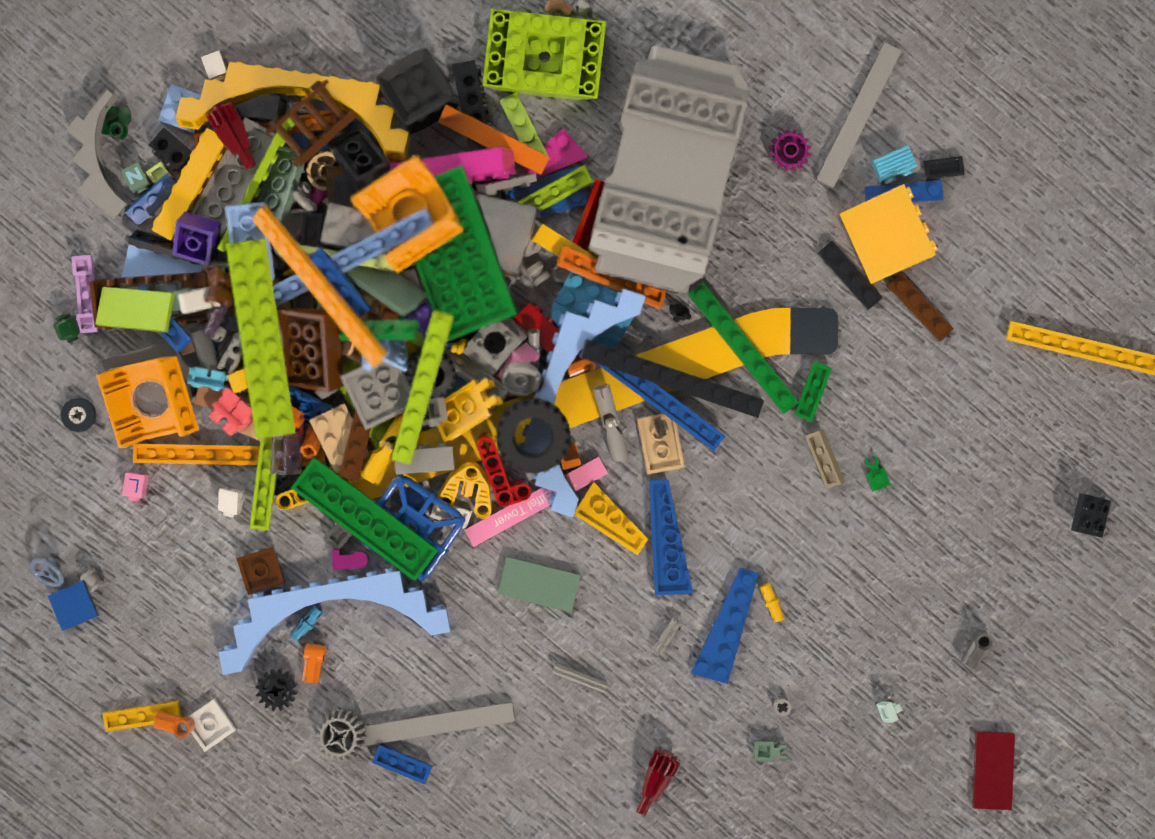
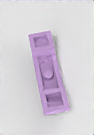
(84, 272)

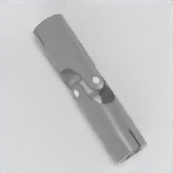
(614, 435)

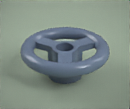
(49, 569)

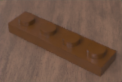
(920, 307)

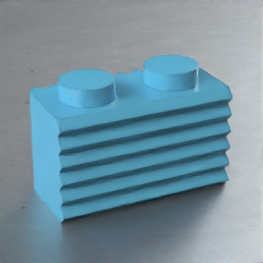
(894, 164)

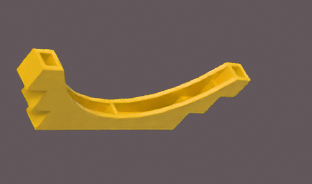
(250, 81)

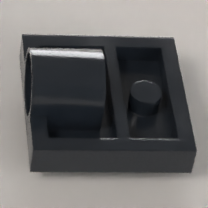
(1090, 515)

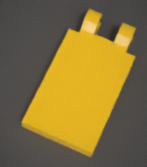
(468, 408)

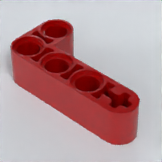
(498, 469)

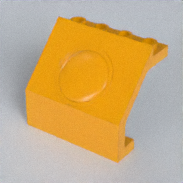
(401, 196)

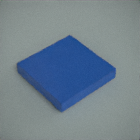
(73, 605)

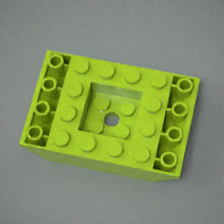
(521, 37)

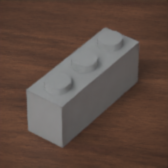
(429, 459)

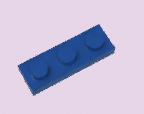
(151, 200)
(402, 764)

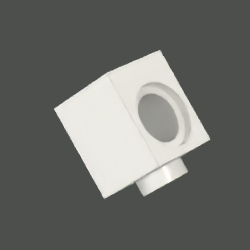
(215, 66)

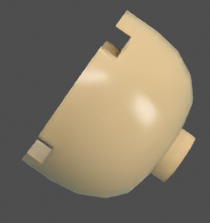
(316, 169)

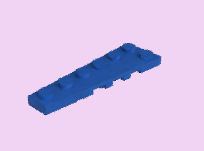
(669, 559)
(722, 642)

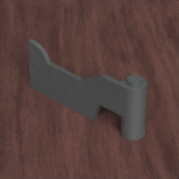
(204, 355)

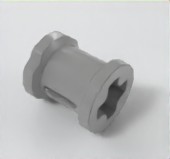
(92, 580)

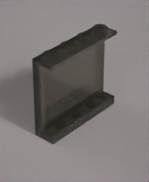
(509, 230)

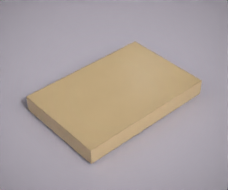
(660, 452)

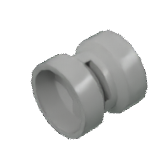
(537, 272)

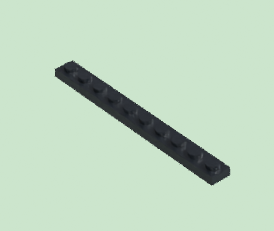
(671, 378)

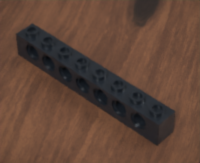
(462, 72)

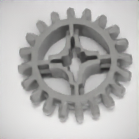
(350, 750)

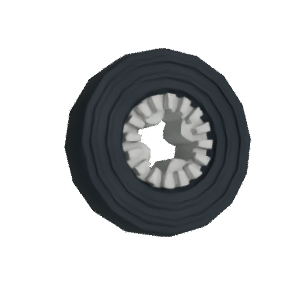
(69, 410)

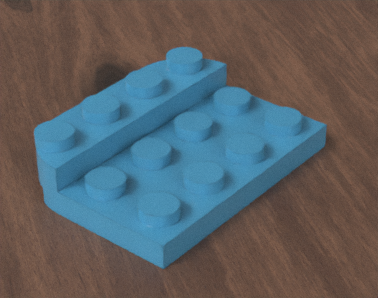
(575, 298)

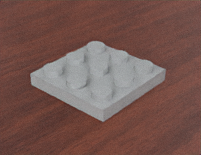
(377, 392)

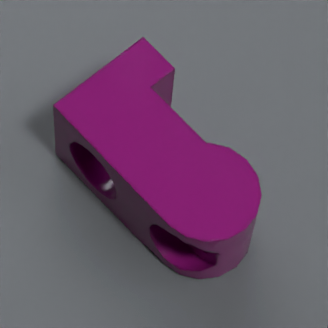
(349, 561)

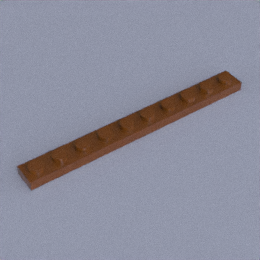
(358, 436)

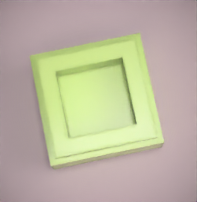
(158, 172)

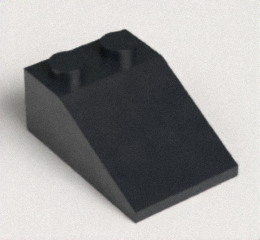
(359, 158)

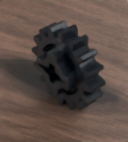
(275, 682)

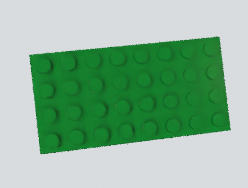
(464, 272)

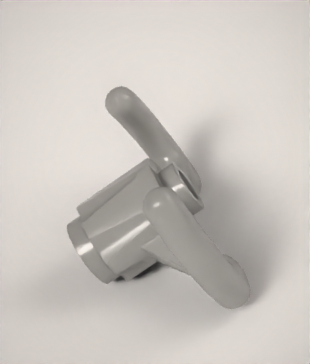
(303, 194)

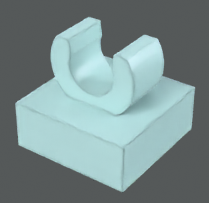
(889, 711)

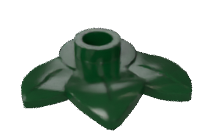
(117, 119)

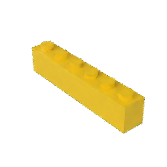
(191, 183)

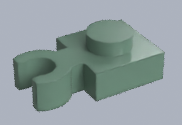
(766, 751)

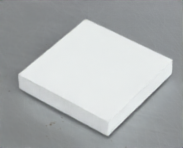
(211, 724)

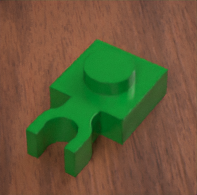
(877, 477)

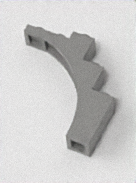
(89, 157)

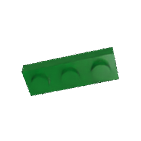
(812, 391)

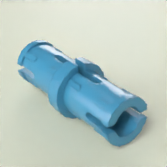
(306, 623)

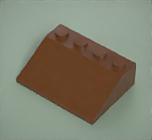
(311, 349)

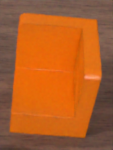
(572, 458)

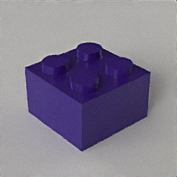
(196, 238)

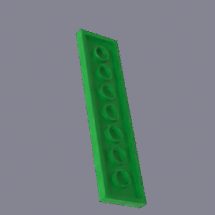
(364, 518)

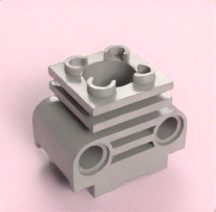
(489, 362)

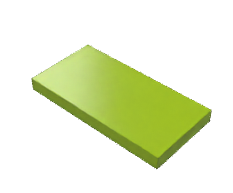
(135, 309)

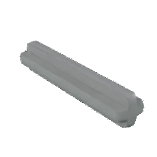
(580, 678)

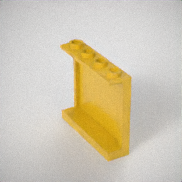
(888, 233)

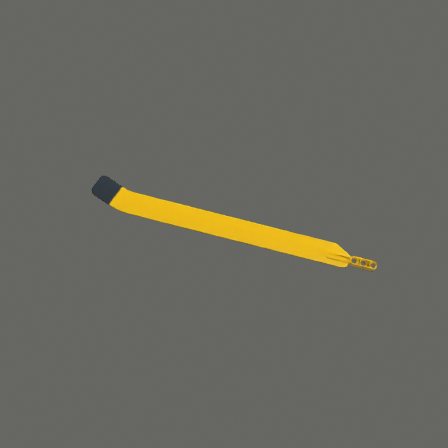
(700, 354)

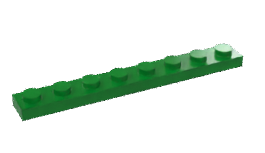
(743, 348)

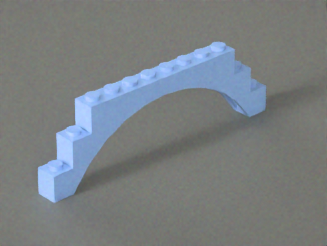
(567, 345)
(381, 588)

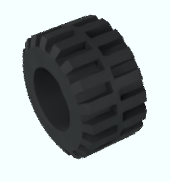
(442, 381)

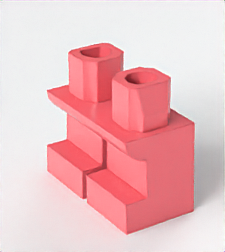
(234, 410)

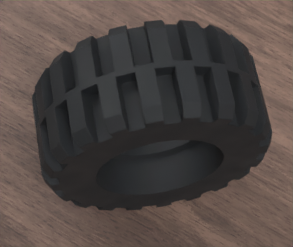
(533, 409)

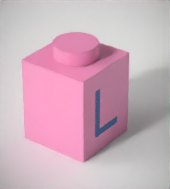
(135, 486)

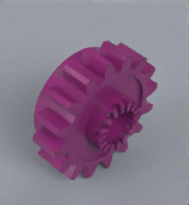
(794, 141)

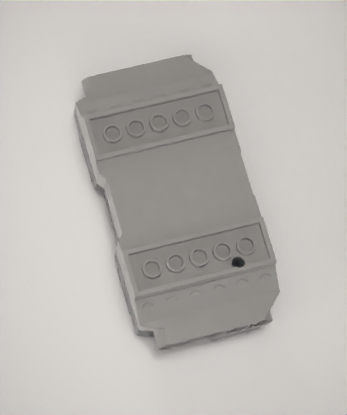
(669, 170)

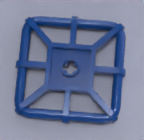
(422, 523)

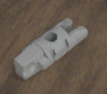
(237, 356)

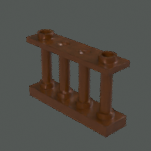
(316, 143)

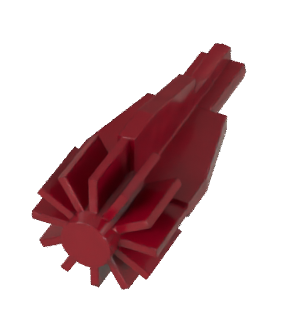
(231, 132)
(659, 773)

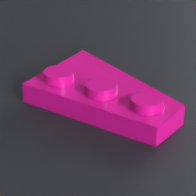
(562, 153)

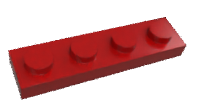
(586, 226)

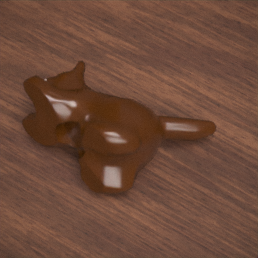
(219, 286)

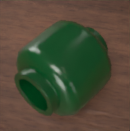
(67, 327)

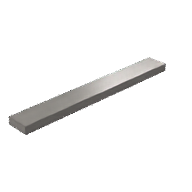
(858, 115)
(439, 723)

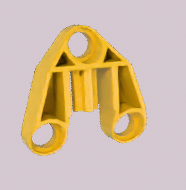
(483, 495)

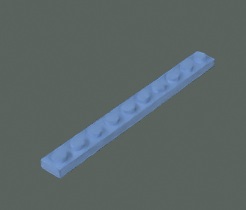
(361, 252)

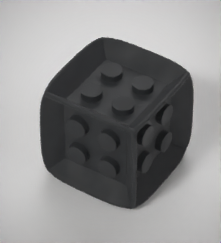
(416, 90)

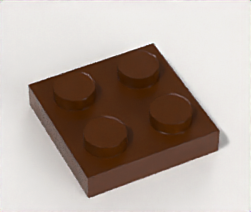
(261, 570)

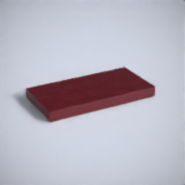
(993, 770)

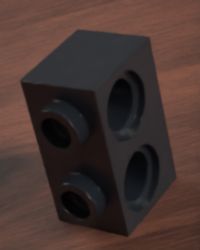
(174, 148)

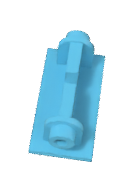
(215, 381)

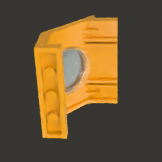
(147, 400)

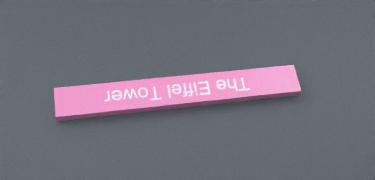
(538, 500)

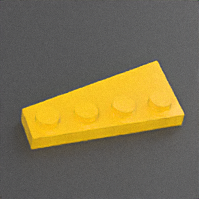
(607, 518)

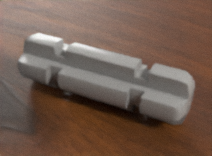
(666, 636)

